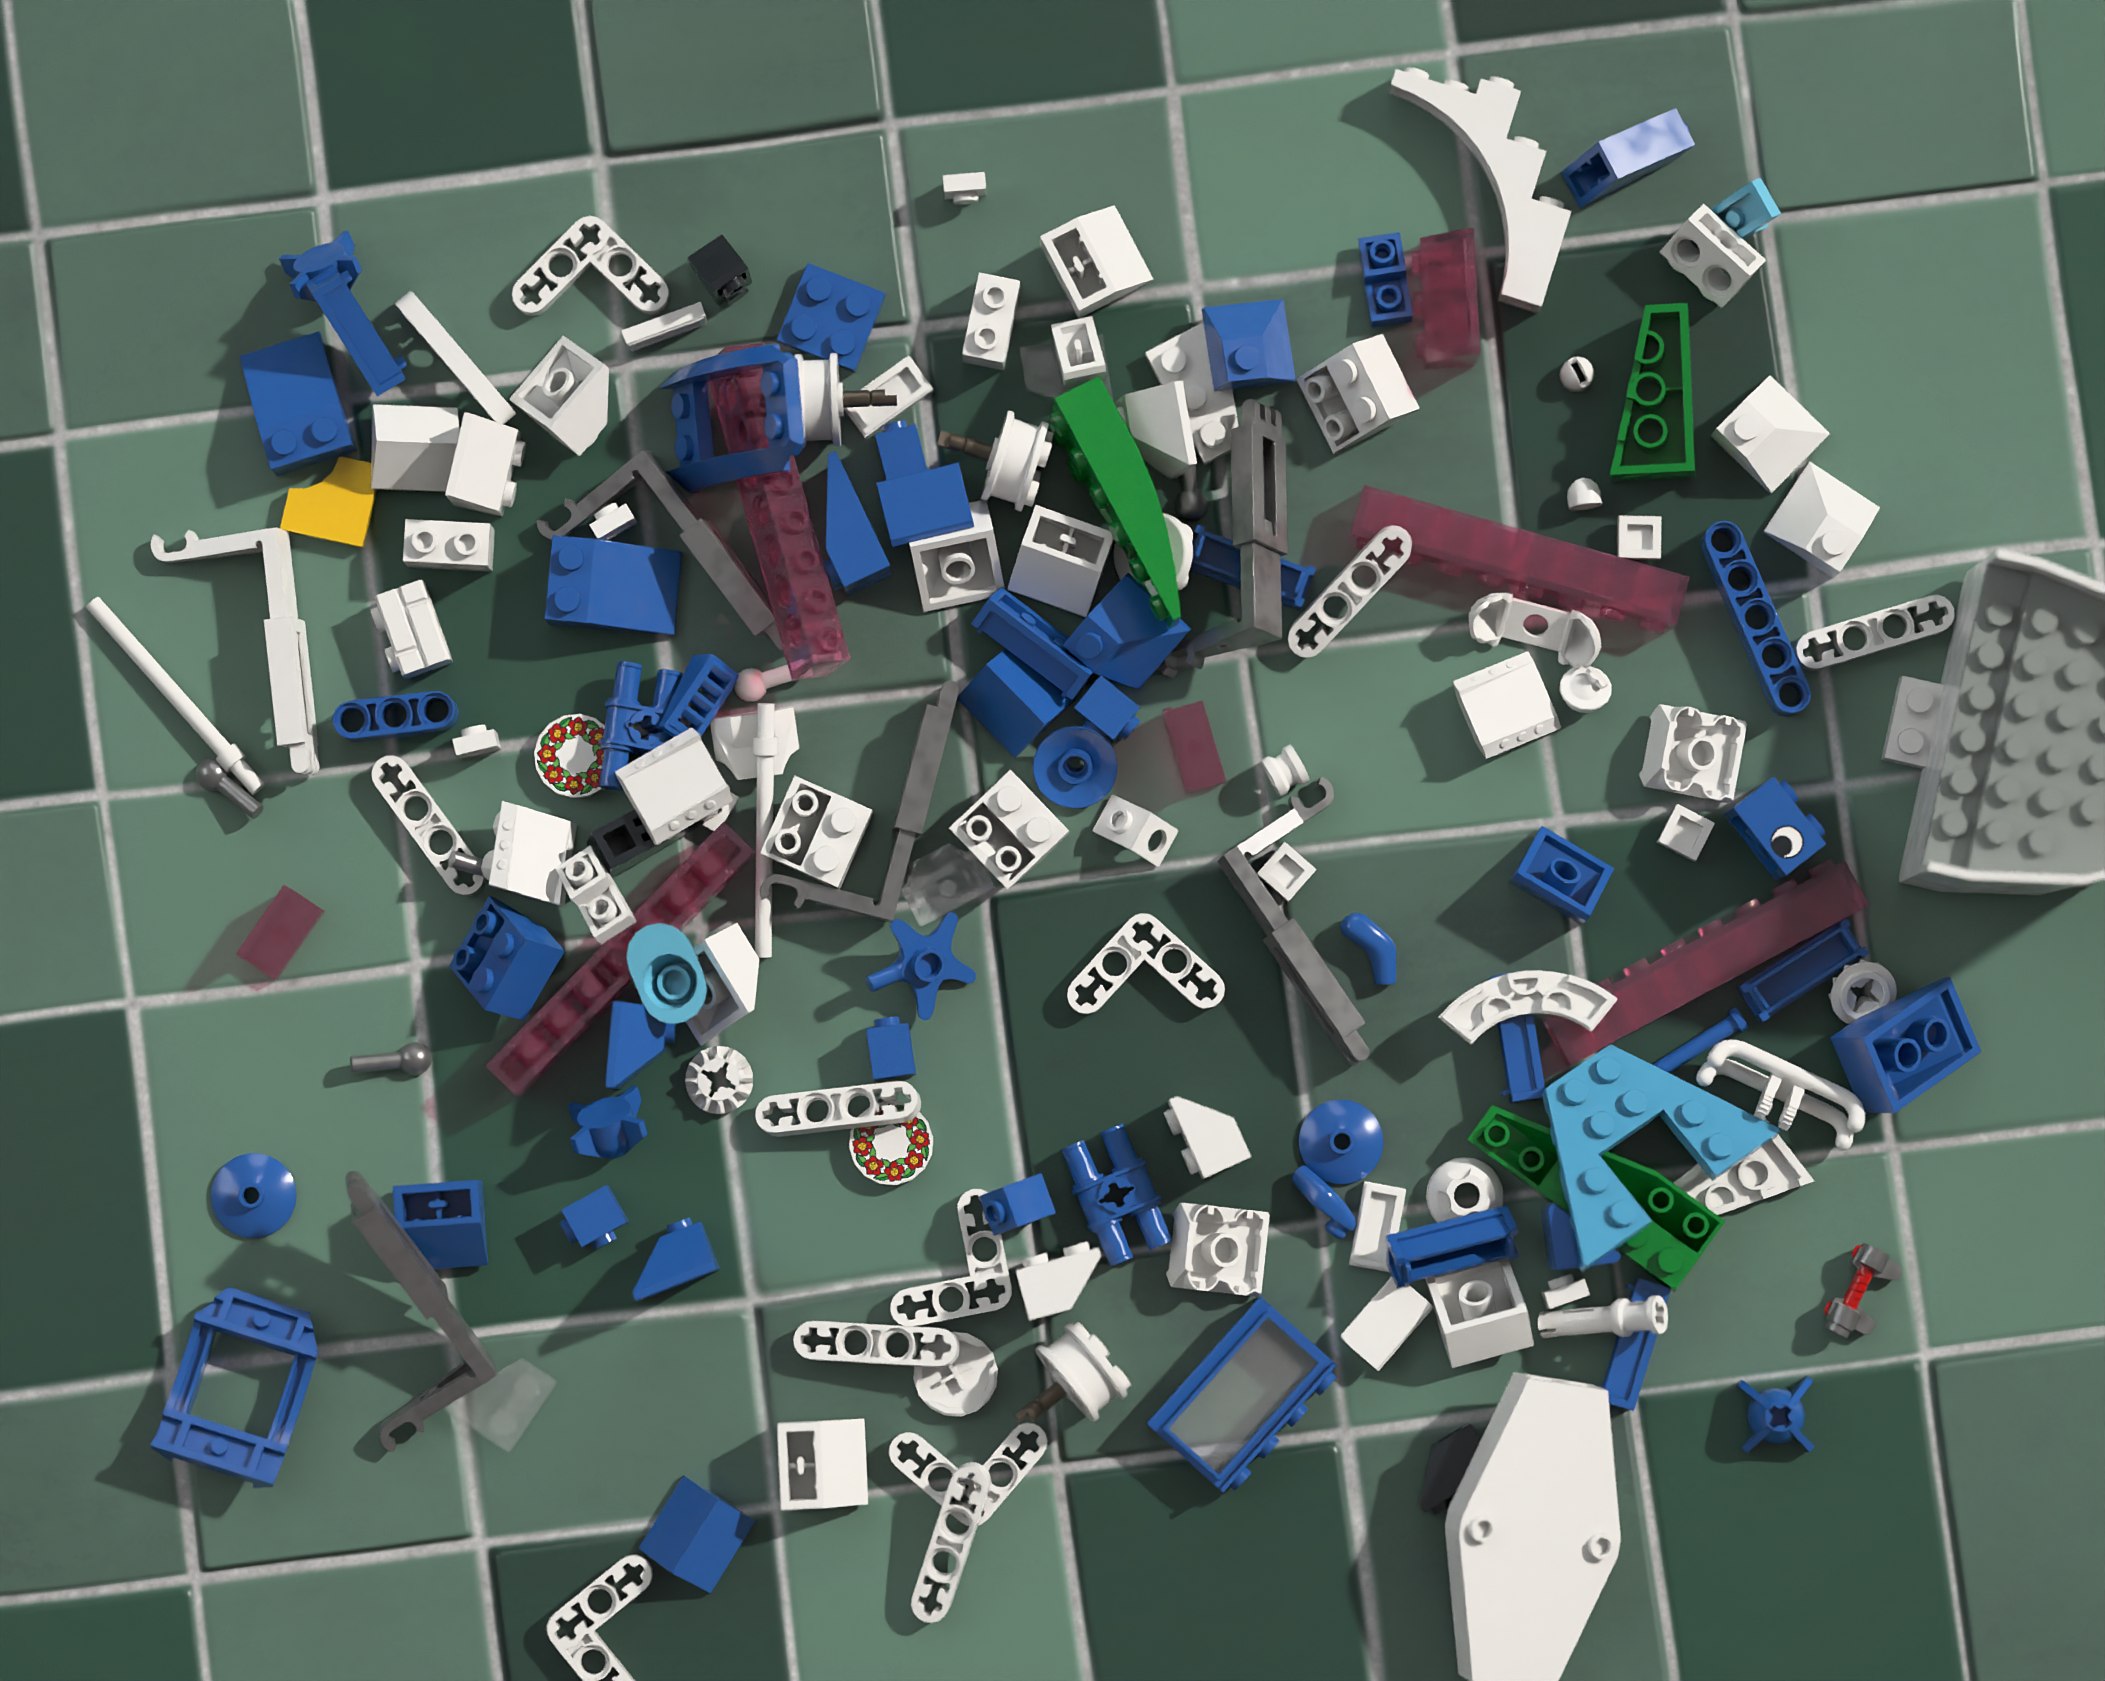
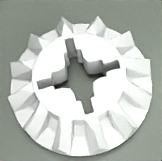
(1878, 981)
(724, 1099)

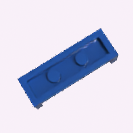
(356, 330)
(1221, 561)
(1032, 641)
(1801, 970)
(1520, 1057)
(1451, 1245)
(1632, 1353)

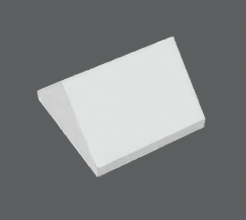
(413, 447)

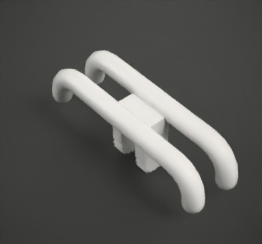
(1788, 1085)

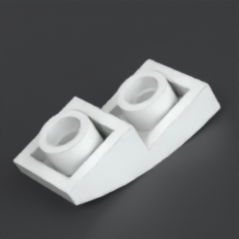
(595, 894)

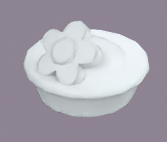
(1585, 689)

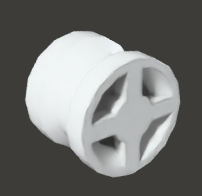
(1285, 770)

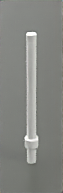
(765, 748)
(228, 755)

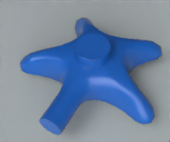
(923, 963)

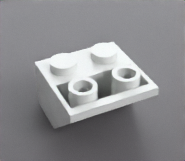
(1095, 260)
(1357, 393)
(1061, 561)
(1009, 830)
(817, 832)
(1209, 1135)
(1055, 1284)
(822, 1463)

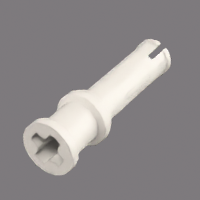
(1621, 1318)

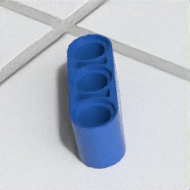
(375, 712)

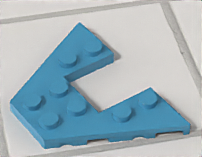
(1610, 1101)

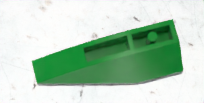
(1120, 486)
(1679, 1223)

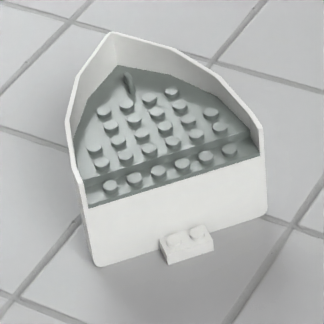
(2009, 736)

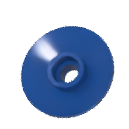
(1071, 785)
(1318, 1146)
(275, 1199)

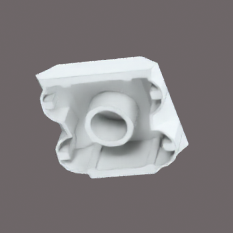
(1506, 705)
(1693, 753)
(674, 786)
(528, 852)
(1218, 1249)

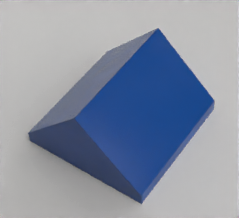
(925, 504)
(1013, 701)
(1561, 875)
(1561, 1240)
(696, 1534)

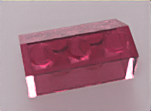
(1446, 300)

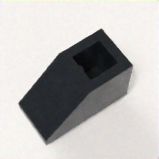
(721, 271)
(1446, 1468)

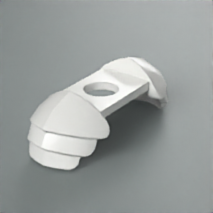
(1567, 632)

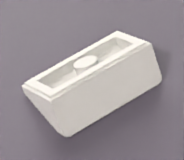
(1386, 1323)

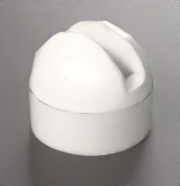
(1569, 377)
(1584, 495)

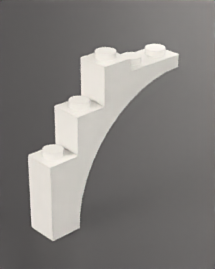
(1482, 122)

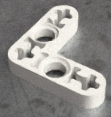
(599, 257)
(1135, 955)
(979, 1273)
(996, 1494)
(586, 1636)

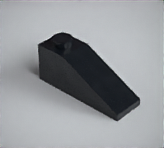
(627, 842)

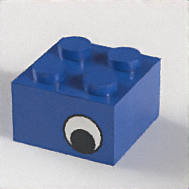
(1776, 827)

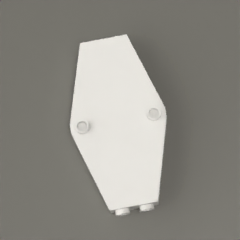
(1532, 1530)

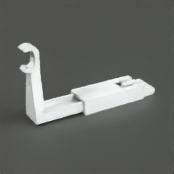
(283, 632)

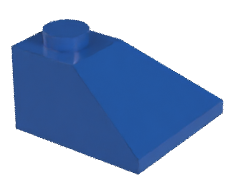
(1248, 345)
(1124, 637)
(634, 1042)
(677, 1259)

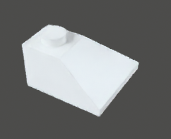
(567, 395)
(1160, 427)
(1770, 434)
(1822, 520)
(958, 564)
(730, 980)

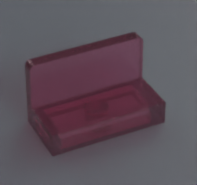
(1193, 747)
(280, 932)

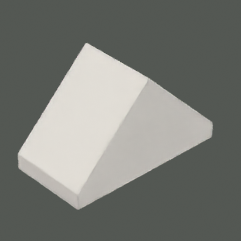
(1078, 351)

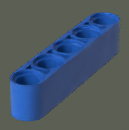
(1755, 597)

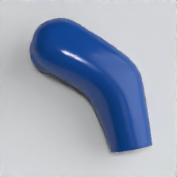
(1375, 943)
(1325, 1200)

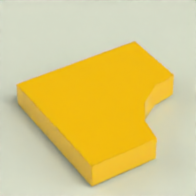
(336, 507)

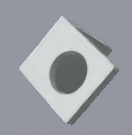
(1133, 827)

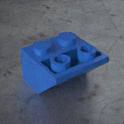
(506, 959)
(444, 1221)

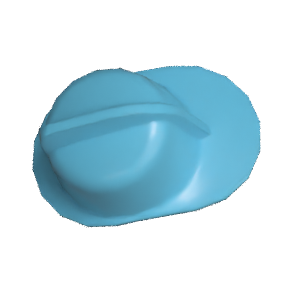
(666, 973)

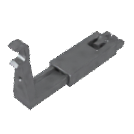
(1258, 532)
(698, 535)
(908, 820)
(1287, 939)
(432, 1300)

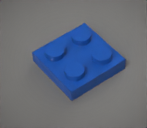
(831, 317)

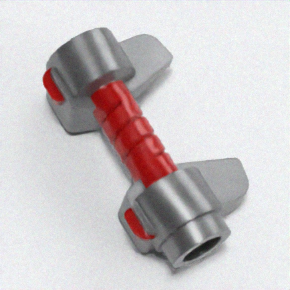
(1844, 1313)

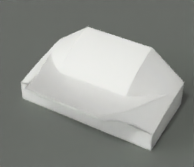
(734, 741)

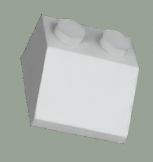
(485, 465)
(1480, 1312)

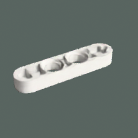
(455, 358)
(1346, 588)
(1873, 630)
(426, 827)
(838, 1115)
(876, 1348)
(951, 1542)

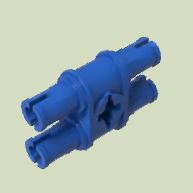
(624, 711)
(1127, 1172)

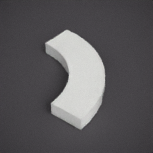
(1527, 994)

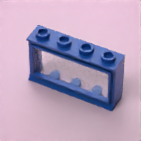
(1243, 1395)

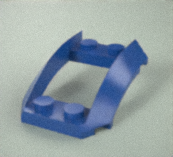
(693, 421)
(218, 1445)

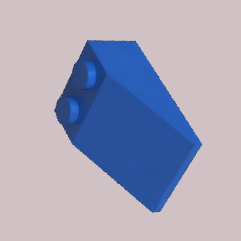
(297, 404)
(851, 543)
(612, 586)
(1906, 1047)

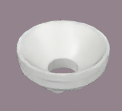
(1455, 1172)

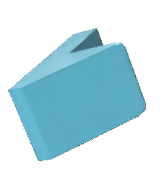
(1748, 209)

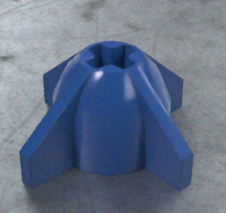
(317, 260)
(608, 1125)
(1776, 1415)

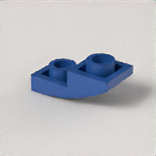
(1385, 280)

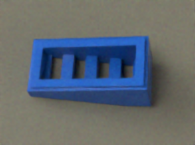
(711, 676)

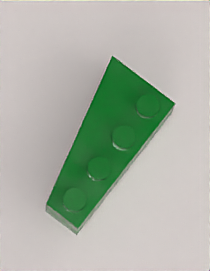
(1658, 410)

